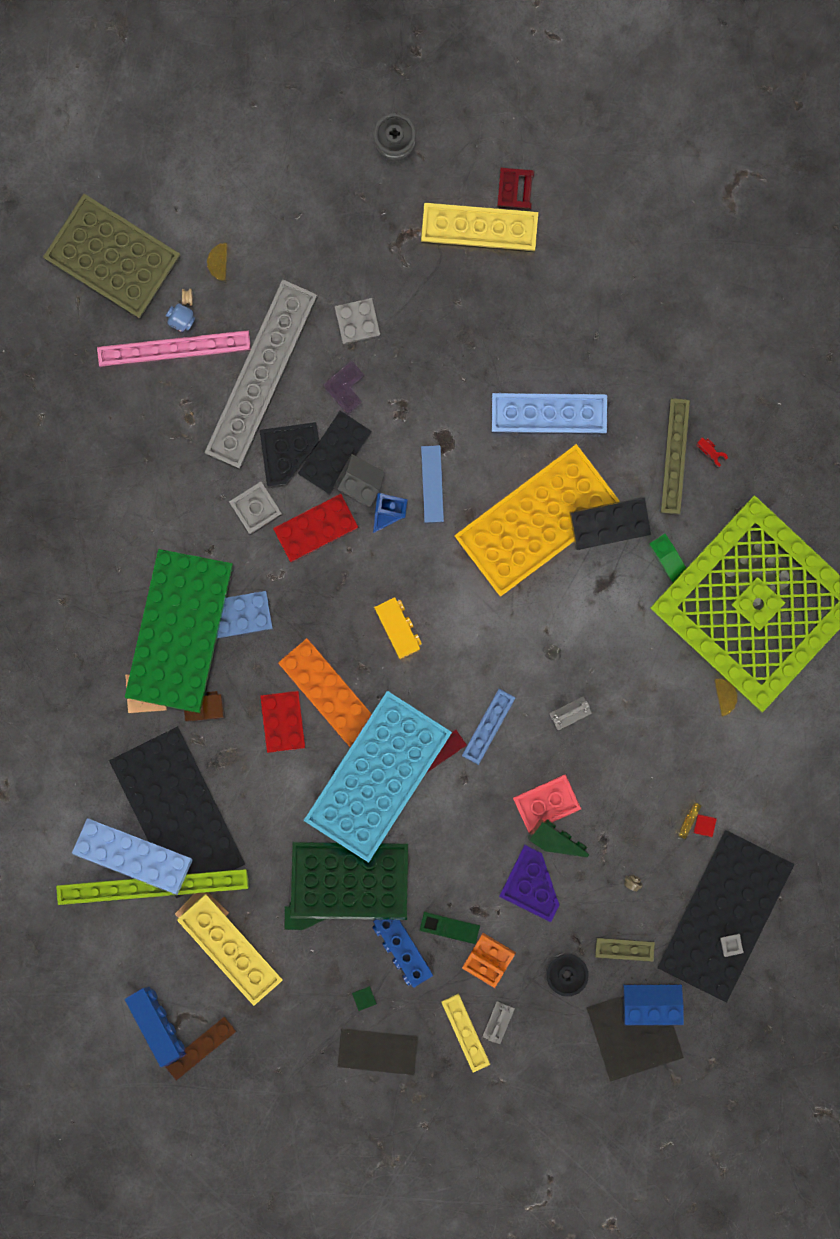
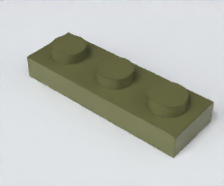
(624, 949)

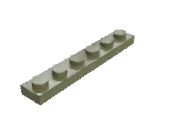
(675, 456)

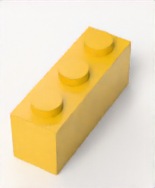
(398, 628)

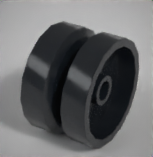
(577, 979)

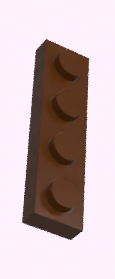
(202, 1047)

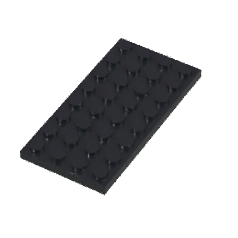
(176, 803)
(729, 900)

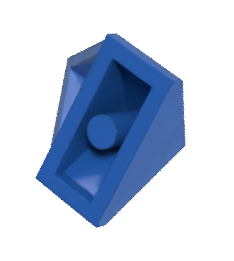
(388, 510)

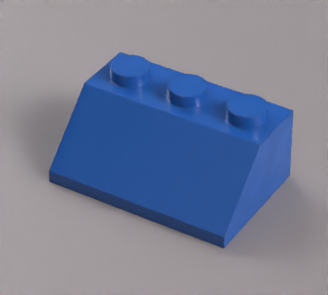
(653, 1005)

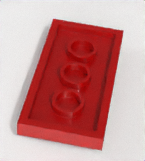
(315, 528)

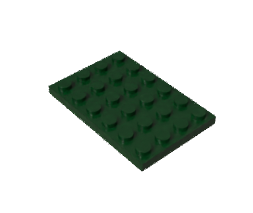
(341, 885)

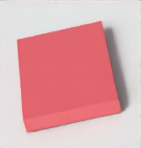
(546, 802)

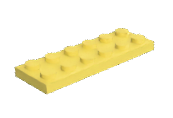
(479, 226)
(229, 949)

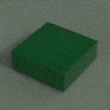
(364, 998)

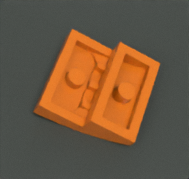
(488, 960)

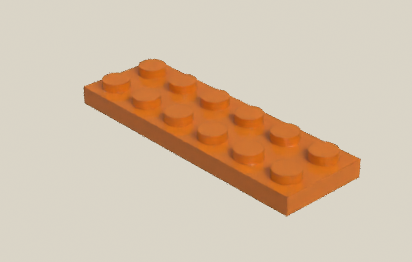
(326, 690)

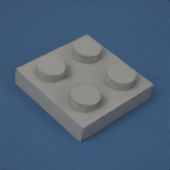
(357, 321)
(255, 507)

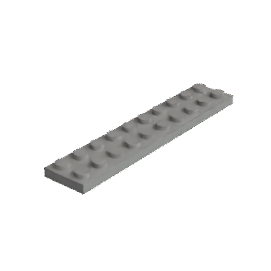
(261, 374)

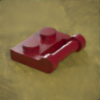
(509, 188)

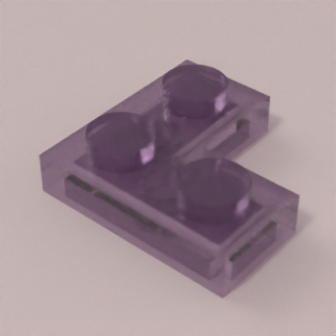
(340, 387)

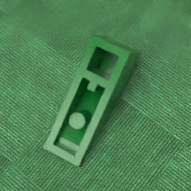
(667, 557)

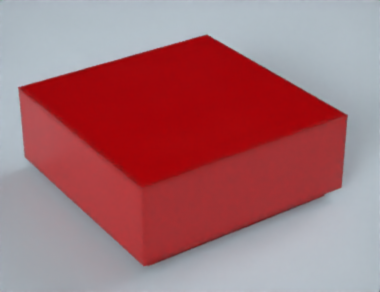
(705, 825)

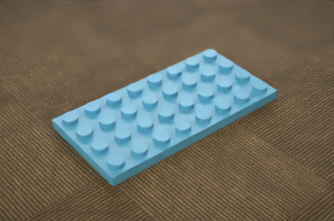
(377, 776)

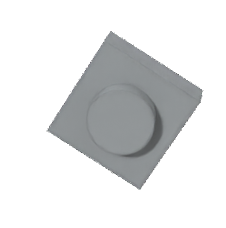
(731, 945)

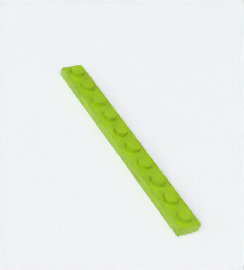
(137, 889)

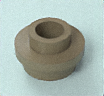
(633, 882)

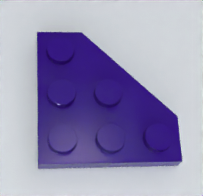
(531, 885)

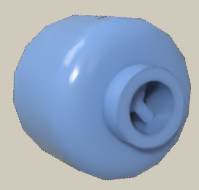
(180, 317)

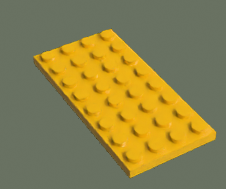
(533, 520)

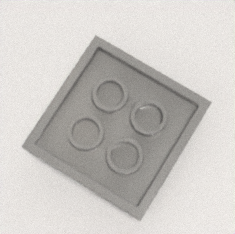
(756, 564)

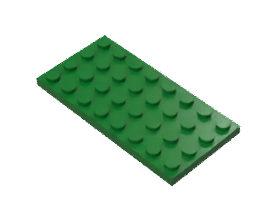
(179, 631)

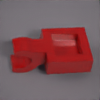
(707, 447)

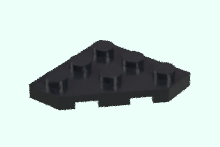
(286, 450)

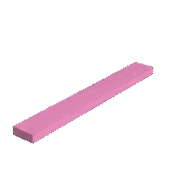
(173, 348)

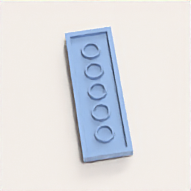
(549, 413)
(132, 856)

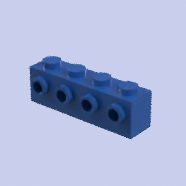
(404, 950)
(155, 1026)

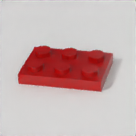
(282, 721)

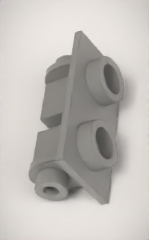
(570, 713)
(498, 1022)

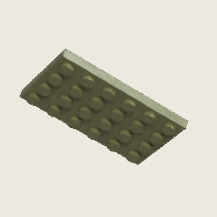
(111, 256)

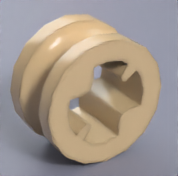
(187, 297)

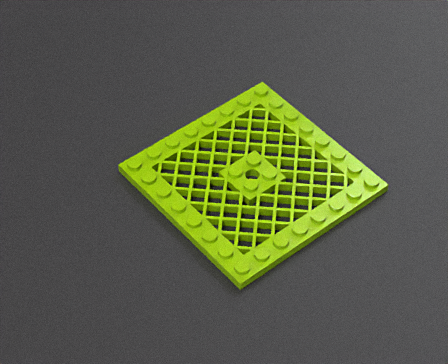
(667, 604)

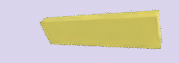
(465, 1033)

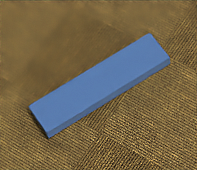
(432, 484)
(488, 726)

